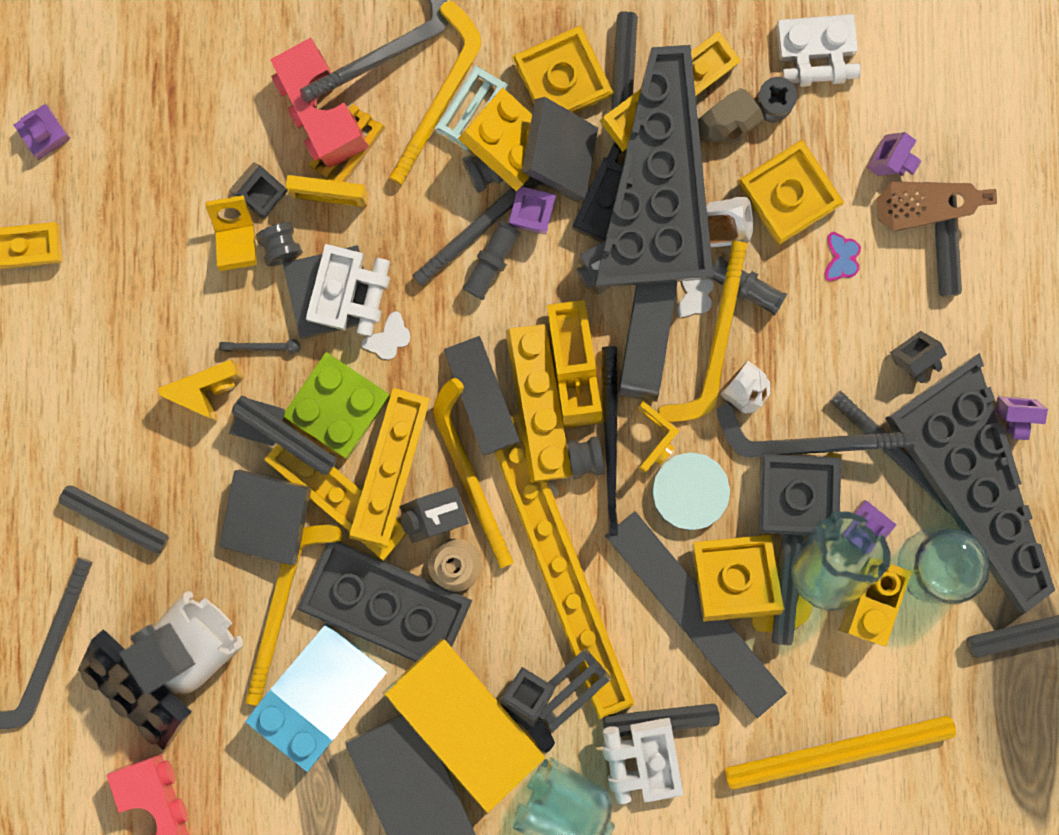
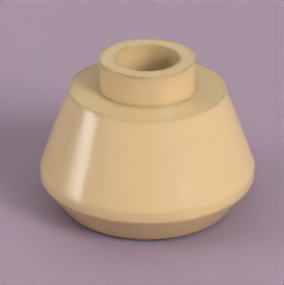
(465, 558)

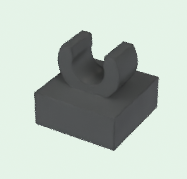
(919, 354)

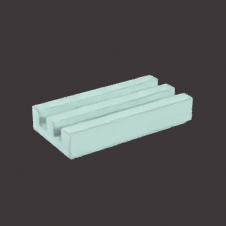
(489, 81)

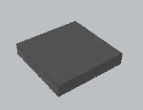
(560, 149)
(301, 280)
(797, 493)
(265, 517)

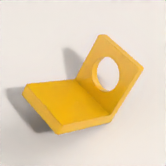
(235, 236)
(663, 448)

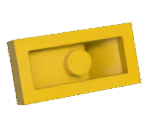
(194, 389)

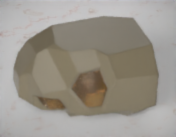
(730, 118)

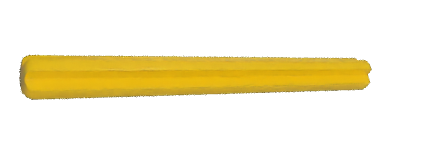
(840, 752)

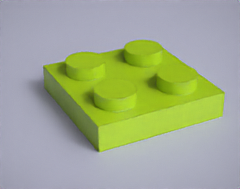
(336, 405)

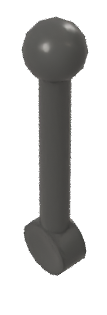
(291, 346)

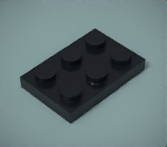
(157, 714)

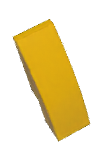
(574, 364)

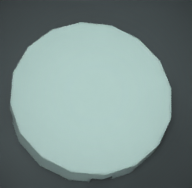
(691, 491)

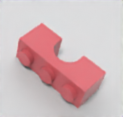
(332, 132)
(149, 787)

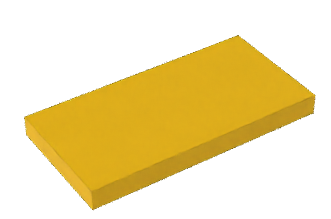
(464, 725)

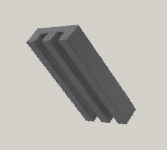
(594, 666)

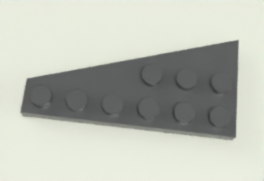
(660, 203)
(976, 477)

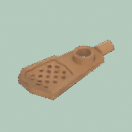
(935, 203)

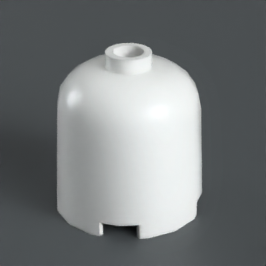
(206, 638)

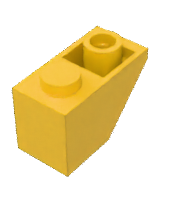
(876, 610)

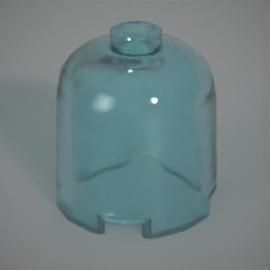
(839, 562)
(944, 565)
(564, 804)

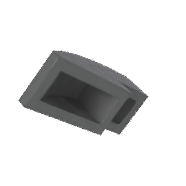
(482, 396)

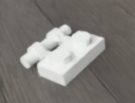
(818, 39)
(336, 287)
(656, 761)

